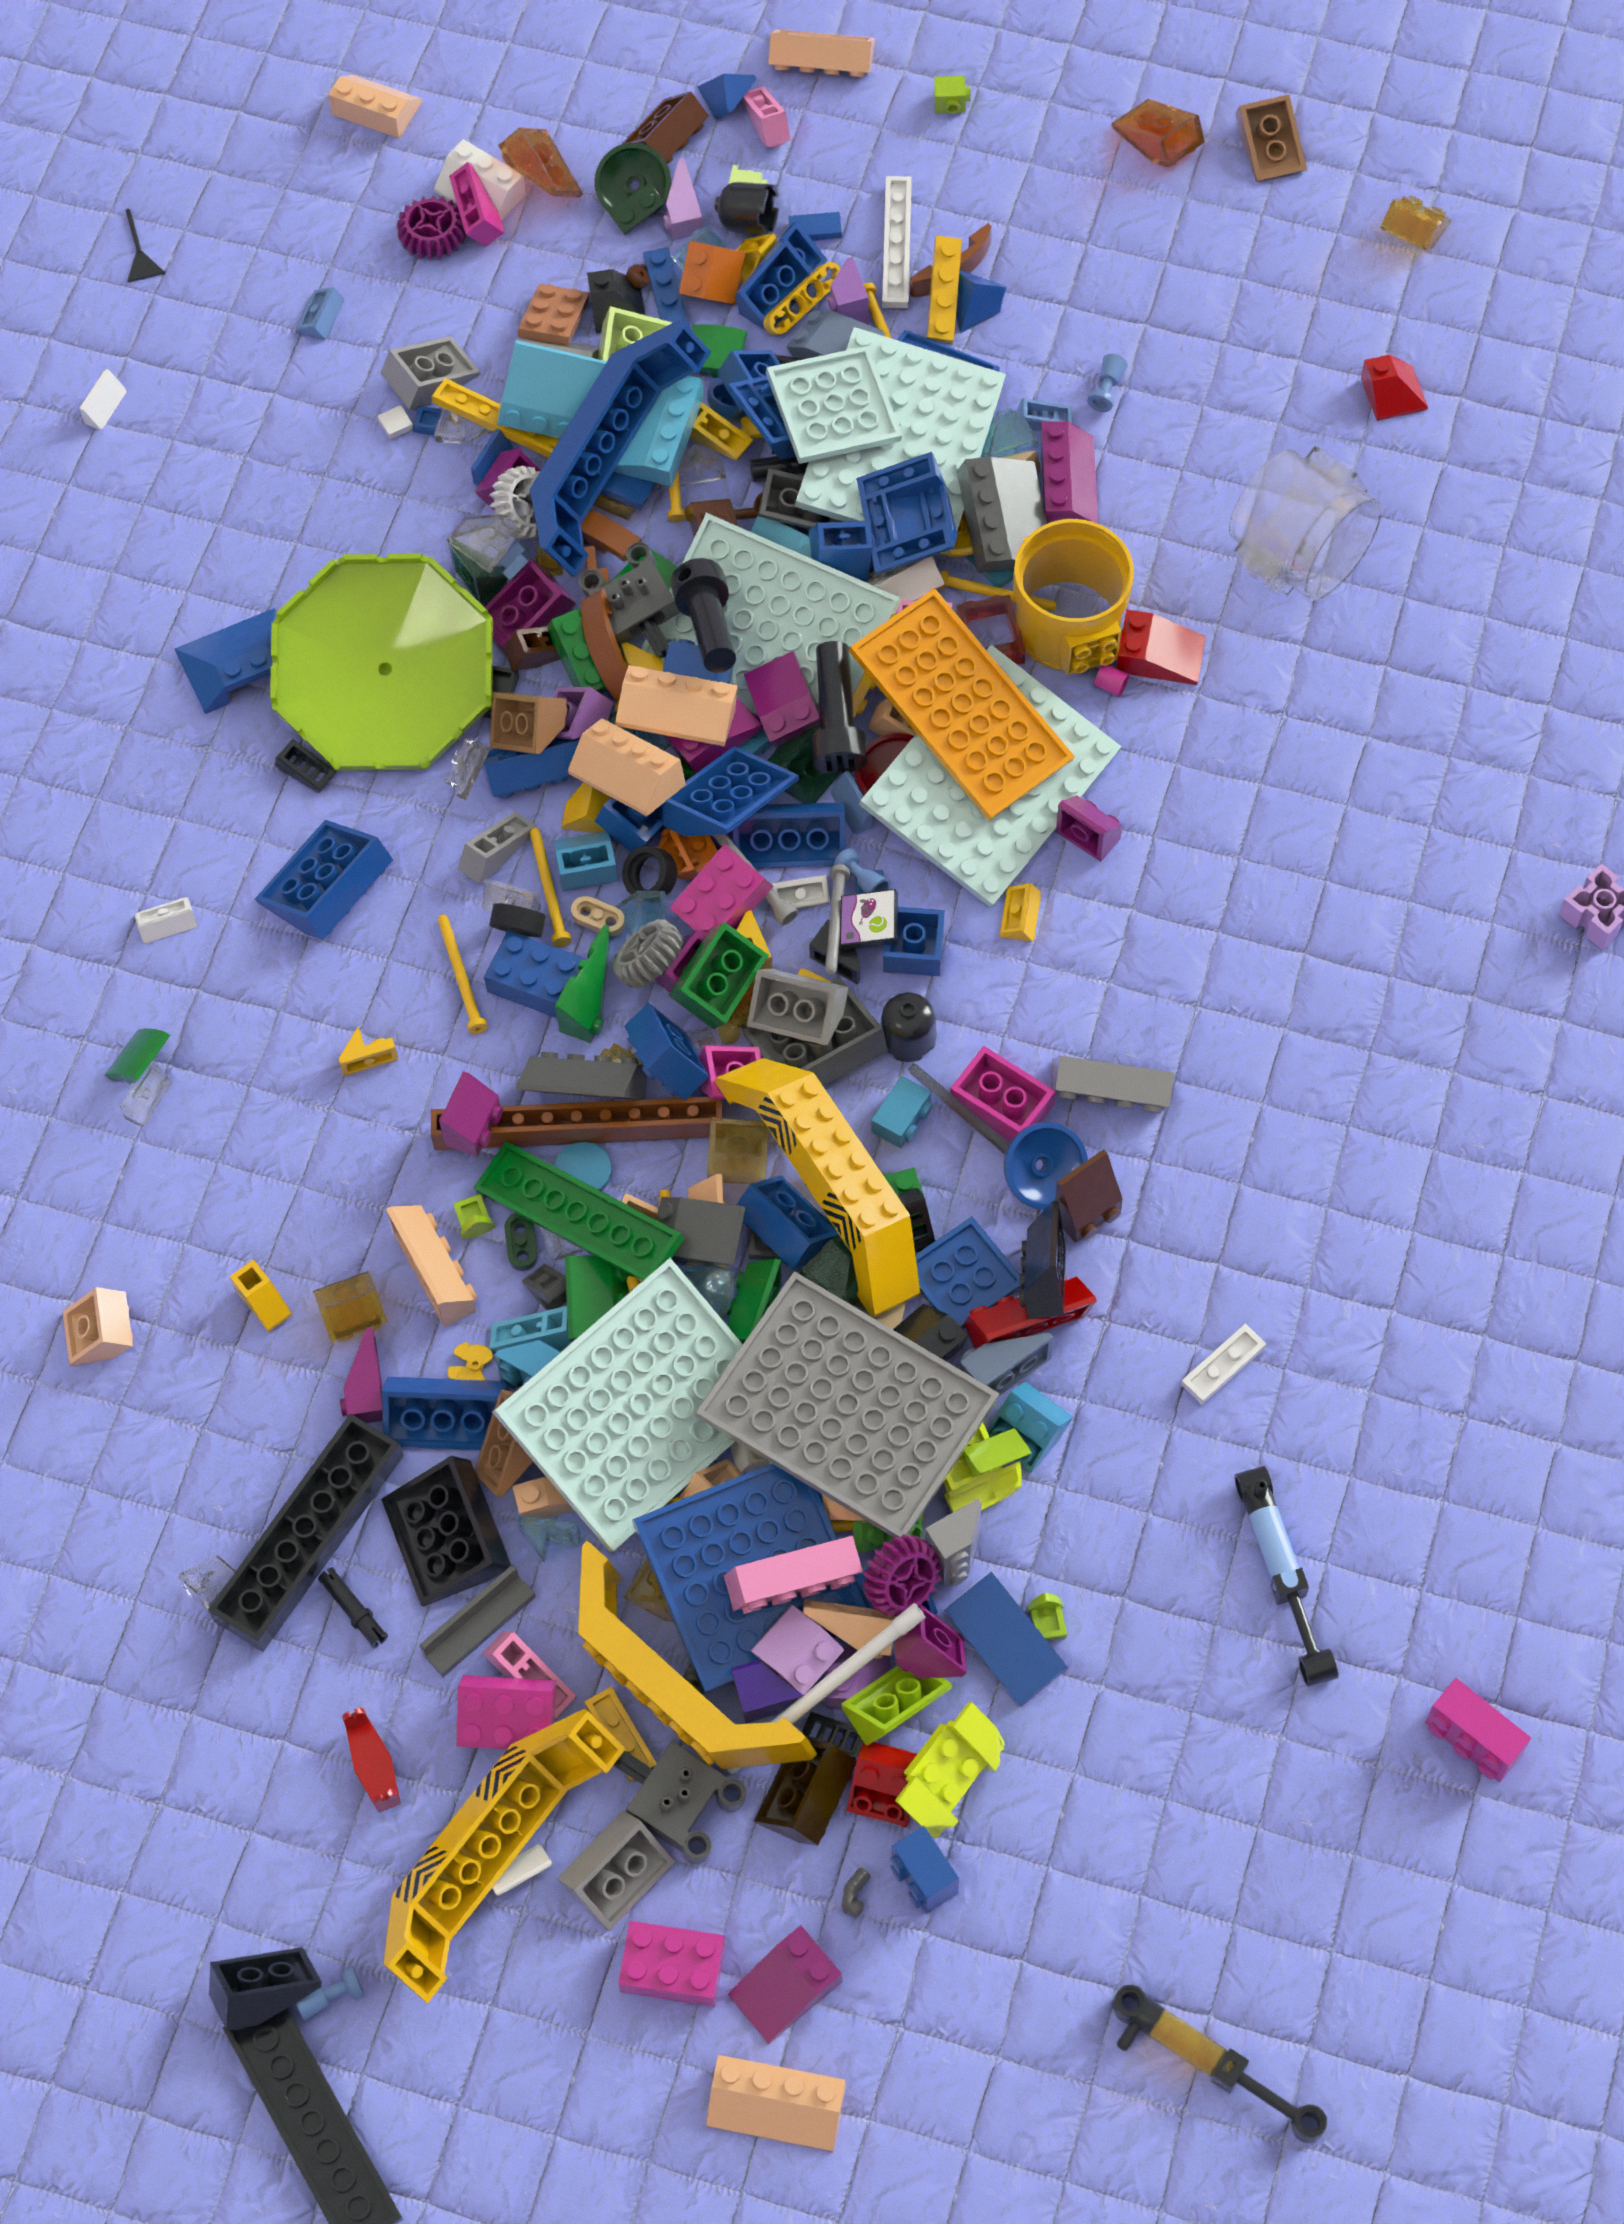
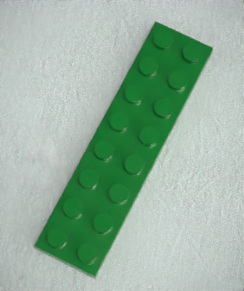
(577, 1212)

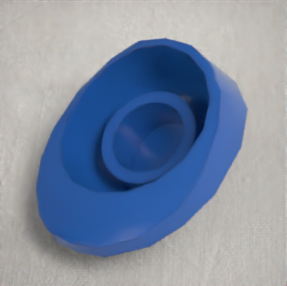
(721, 401)

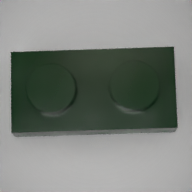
(637, 208)

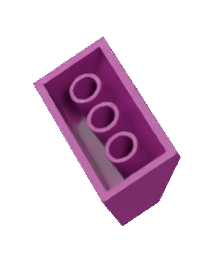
(1068, 472)

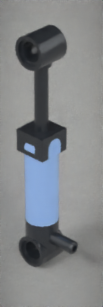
(1287, 1578)

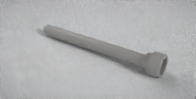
(783, 911)

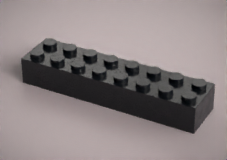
(306, 1533)

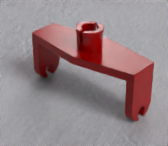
(371, 1760)

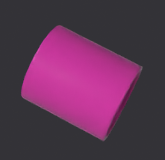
(1111, 680)

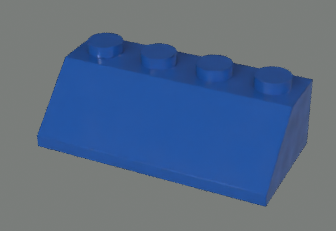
(515, 770)
(793, 835)
(439, 1411)

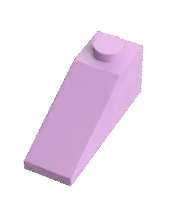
(682, 207)

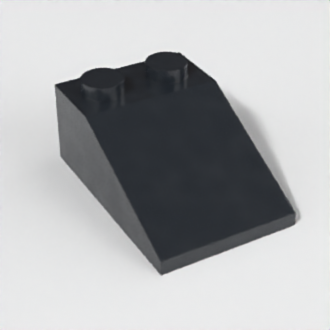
(260, 1986)

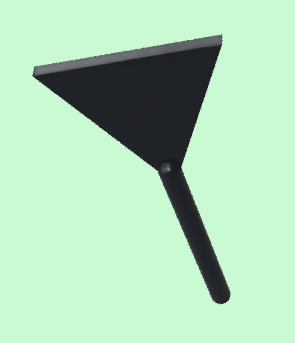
(142, 266)

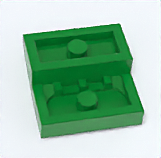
(721, 342)
(137, 1055)

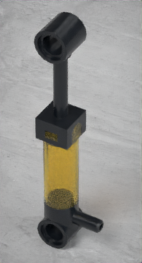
(1220, 2064)

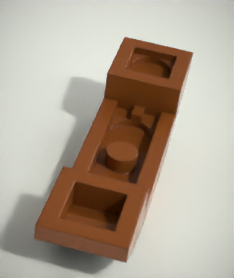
(978, 246)
(602, 641)

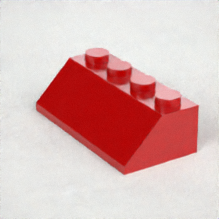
(1011, 1321)

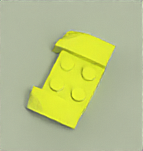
(988, 1487)
(949, 1767)

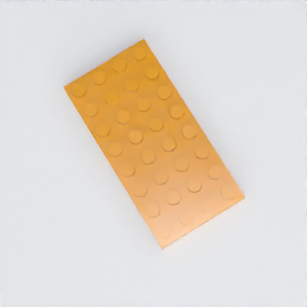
(961, 704)

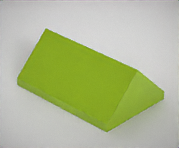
(891, 1702)

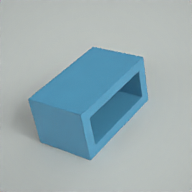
(901, 1112)

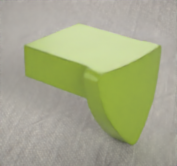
(473, 1217)
(1048, 1616)

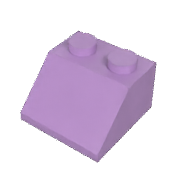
(797, 1649)

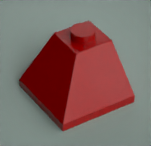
(1392, 387)

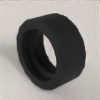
(635, 861)
(517, 919)

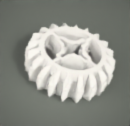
(517, 505)

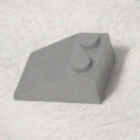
(420, 369)

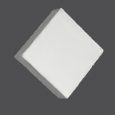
(395, 422)

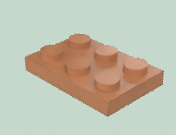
(553, 314)

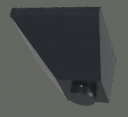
(614, 290)

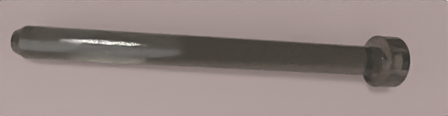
(958, 1107)

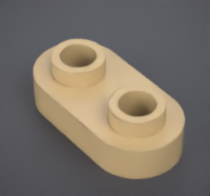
(600, 915)

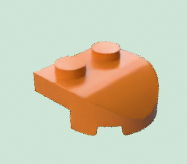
(689, 852)

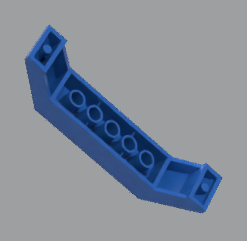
(603, 433)

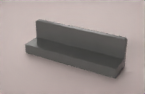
(476, 1621)

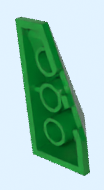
(582, 999)

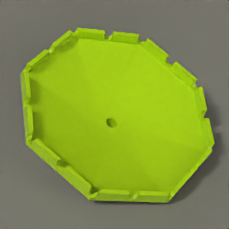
(381, 662)

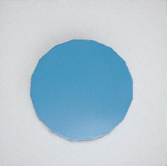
(586, 1163)

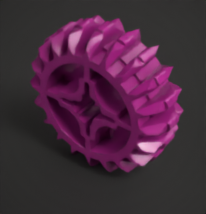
(425, 225)
(901, 1574)

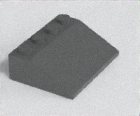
(1000, 508)
(851, 1045)

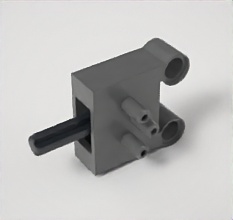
(637, 599)
(676, 1796)

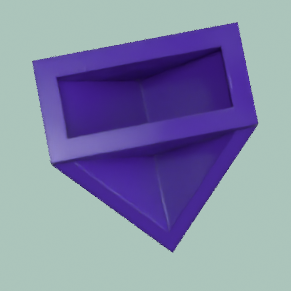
(762, 1691)

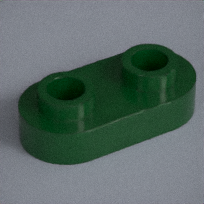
(520, 1243)

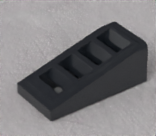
(294, 748)
(915, 1202)
(836, 1726)

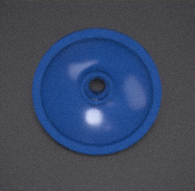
(1056, 1148)

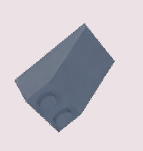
(825, 334)
(1007, 1361)

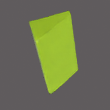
(995, 1452)

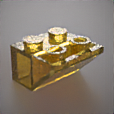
(1415, 222)

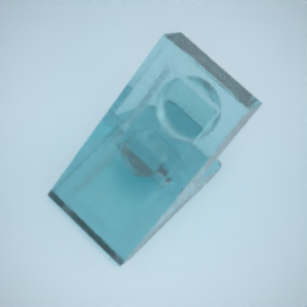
(541, 1531)

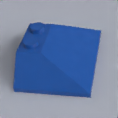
(761, 407)
(907, 512)
(228, 659)

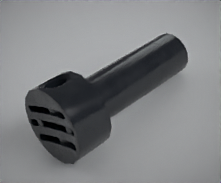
(701, 594)
(838, 743)

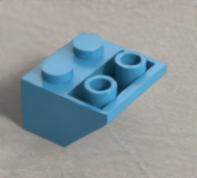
(585, 860)
(523, 1361)
(1035, 1419)

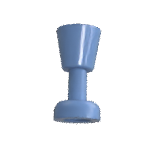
(1112, 370)
(867, 879)
(319, 1999)

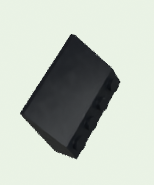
(445, 1531)

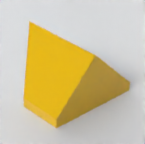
(756, 250)
(583, 809)

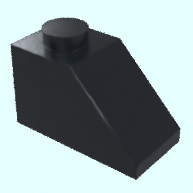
(847, 961)

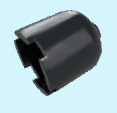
(748, 208)
(909, 1026)

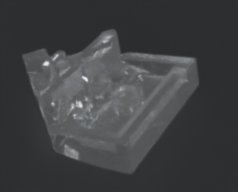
(456, 429)
(466, 767)

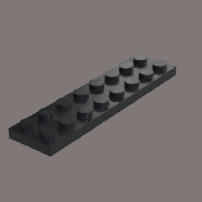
(313, 2123)

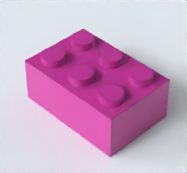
(721, 892)
(1002, 1094)
(502, 1710)
(1477, 1730)
(672, 1963)

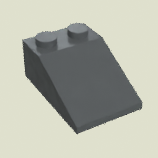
(708, 1229)

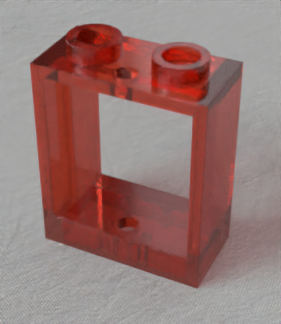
(991, 607)

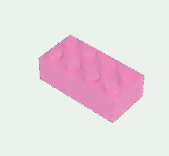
(793, 1573)

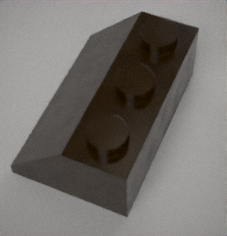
(806, 1794)

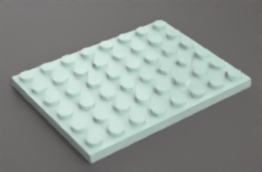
(939, 409)
(781, 604)
(944, 825)
(621, 1402)

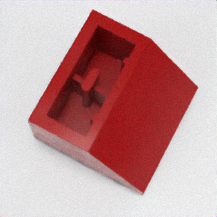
(878, 1782)

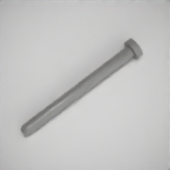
(839, 874)

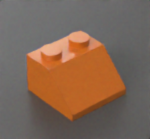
(712, 272)

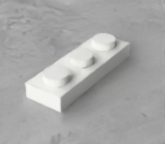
(1223, 1364)

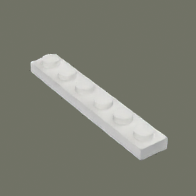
(896, 242)

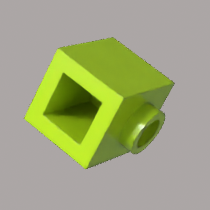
(950, 94)

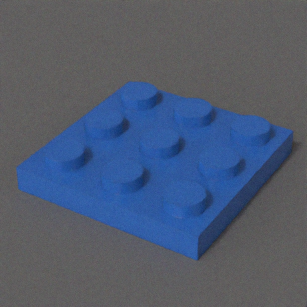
(965, 1272)

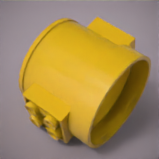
(1082, 555)

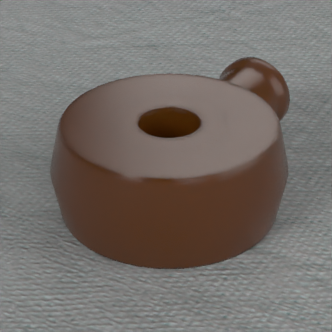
(638, 276)

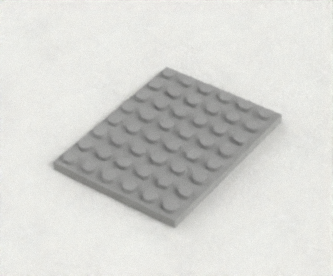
(847, 1406)

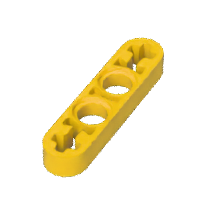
(801, 297)

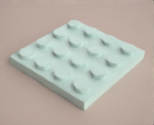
(833, 404)

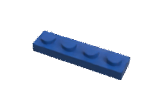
(665, 285)

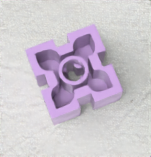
(1596, 907)

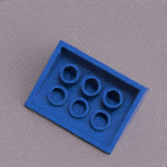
(725, 794)
(325, 878)

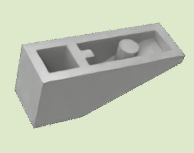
(493, 847)

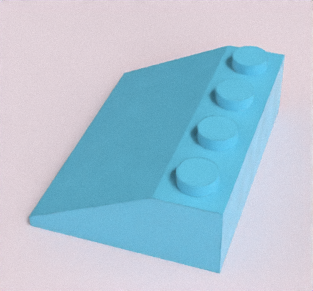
(545, 388)
(664, 434)

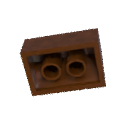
(670, 125)

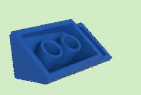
(778, 274)

